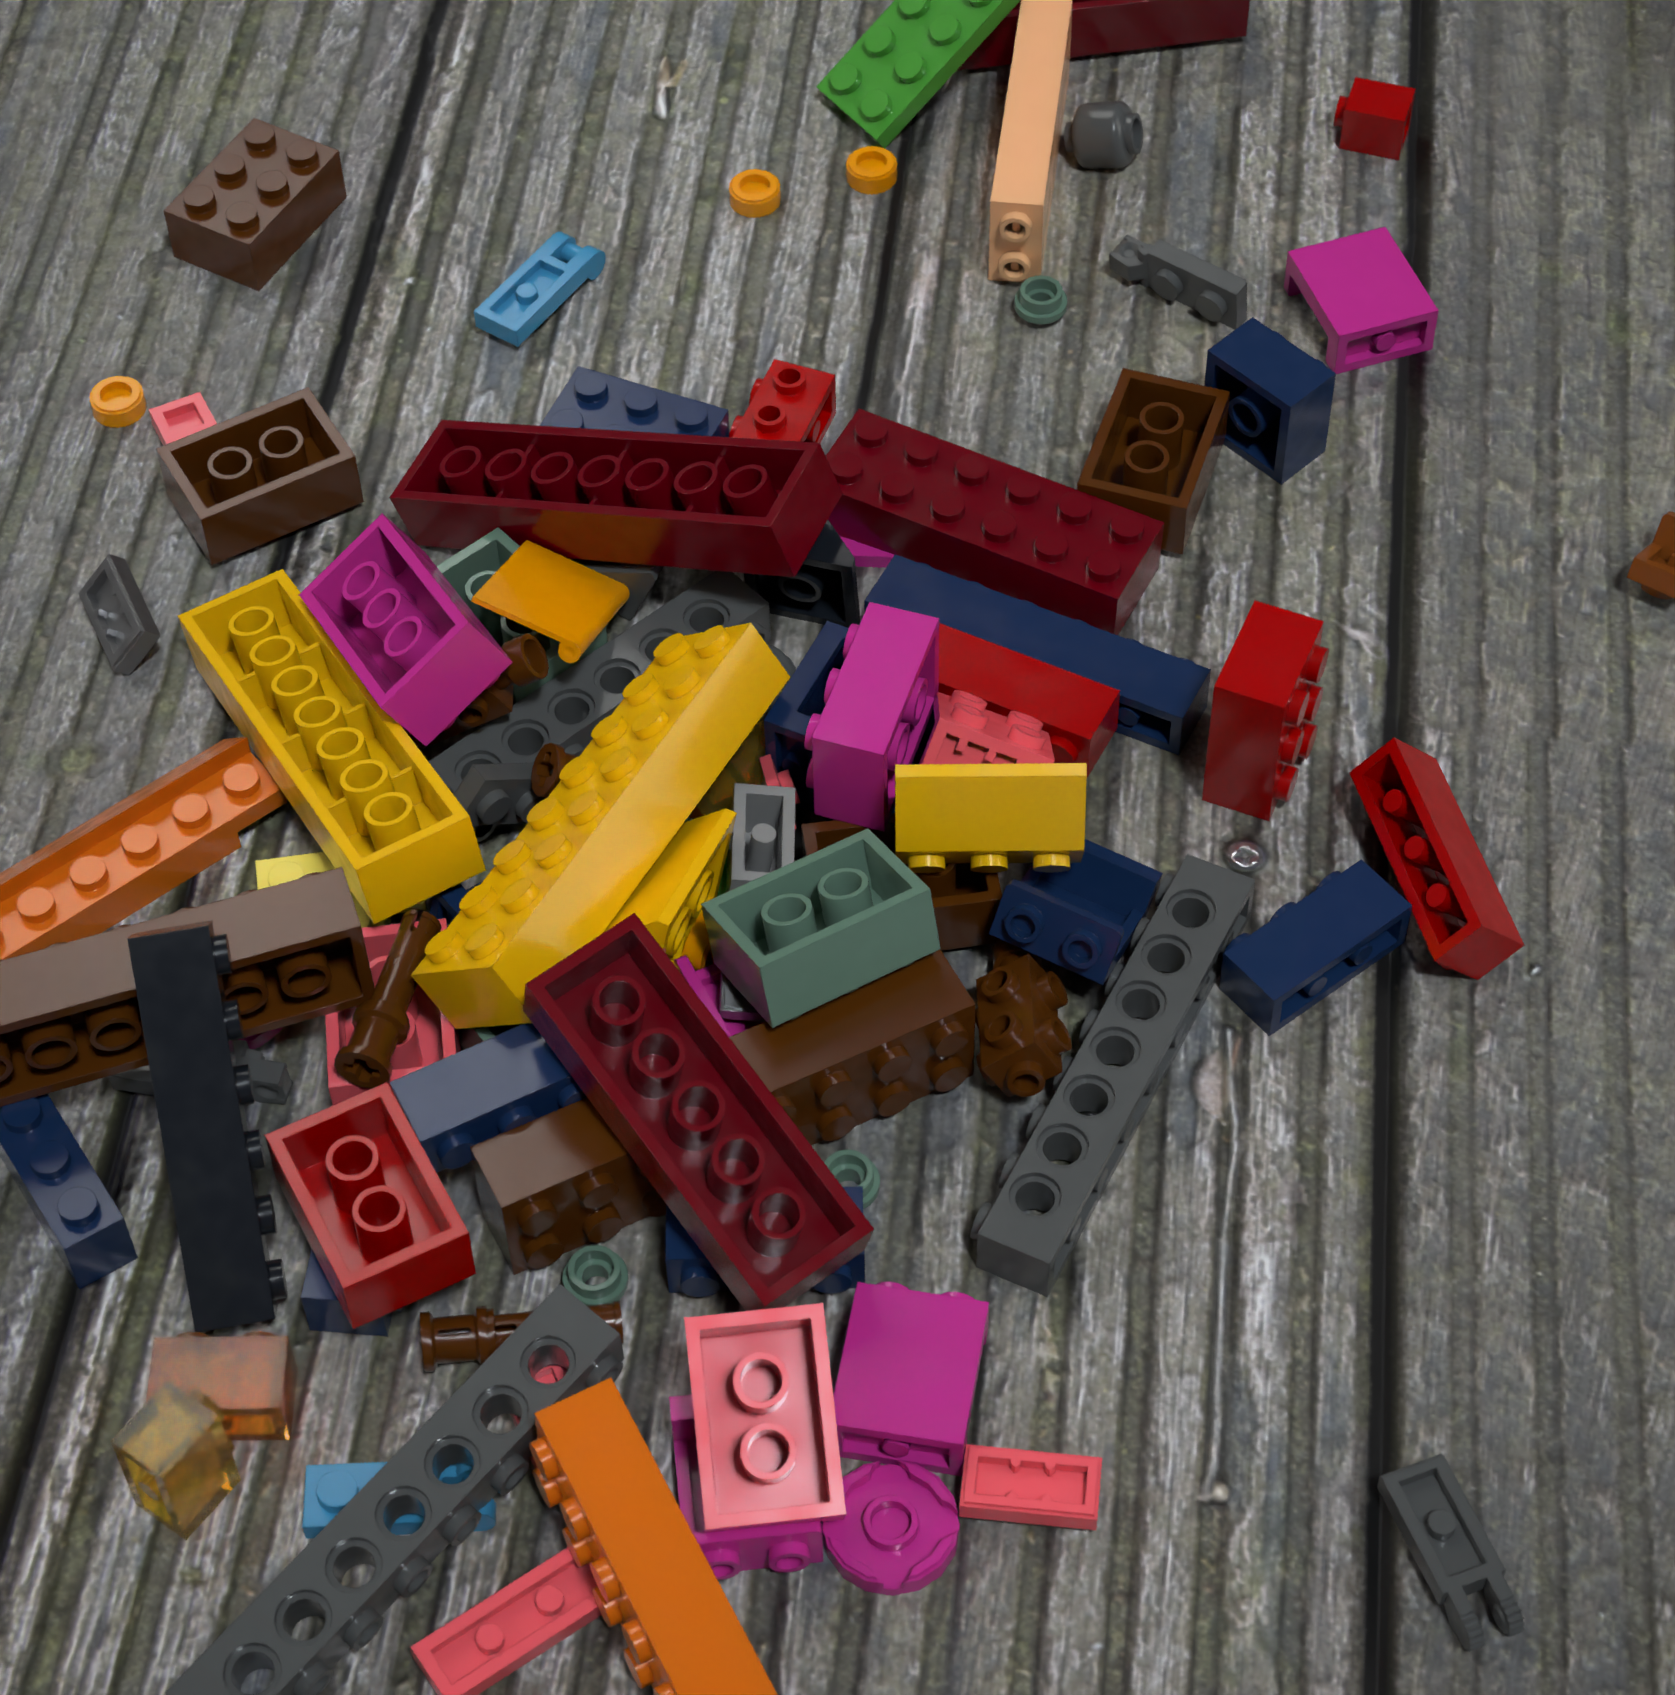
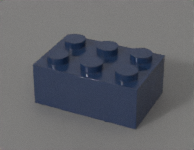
(614, 403)

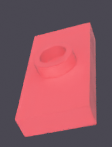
(1030, 1487)

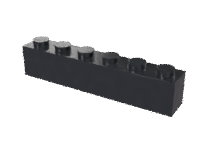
(205, 1125)

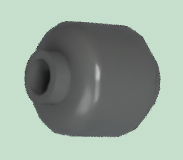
(1104, 135)

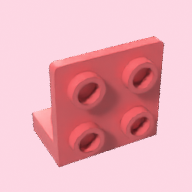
(973, 735)

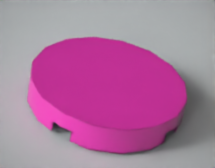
(895, 1529)

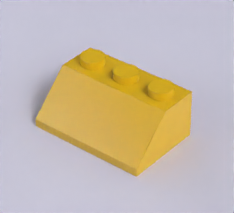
(990, 815)
(681, 880)

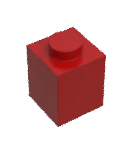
(1375, 118)

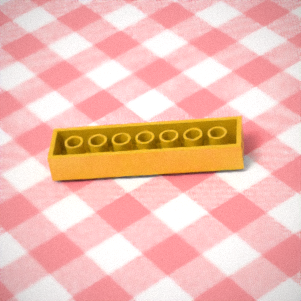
(332, 747)
(602, 823)

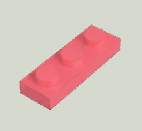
(509, 1627)

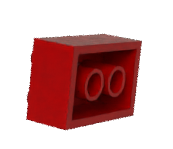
(1264, 711)
(371, 1205)

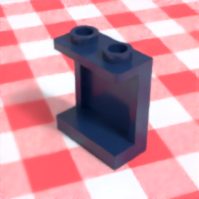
(799, 700)
(1080, 914)

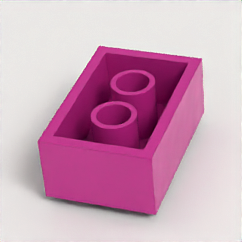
(873, 714)

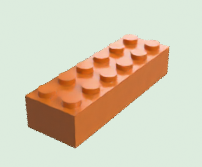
(640, 1550)

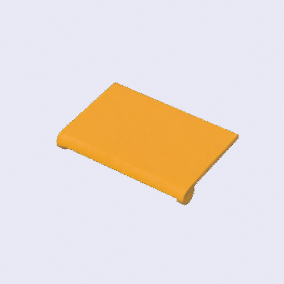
(553, 597)

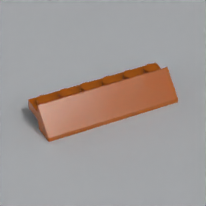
(135, 850)

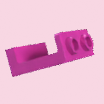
(1363, 299)
(909, 1376)
(730, 1551)

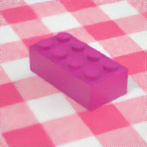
(405, 630)

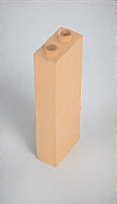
(1030, 140)

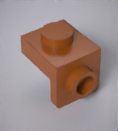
(1656, 563)

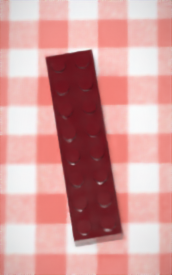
(621, 495)

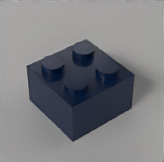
(1276, 399)

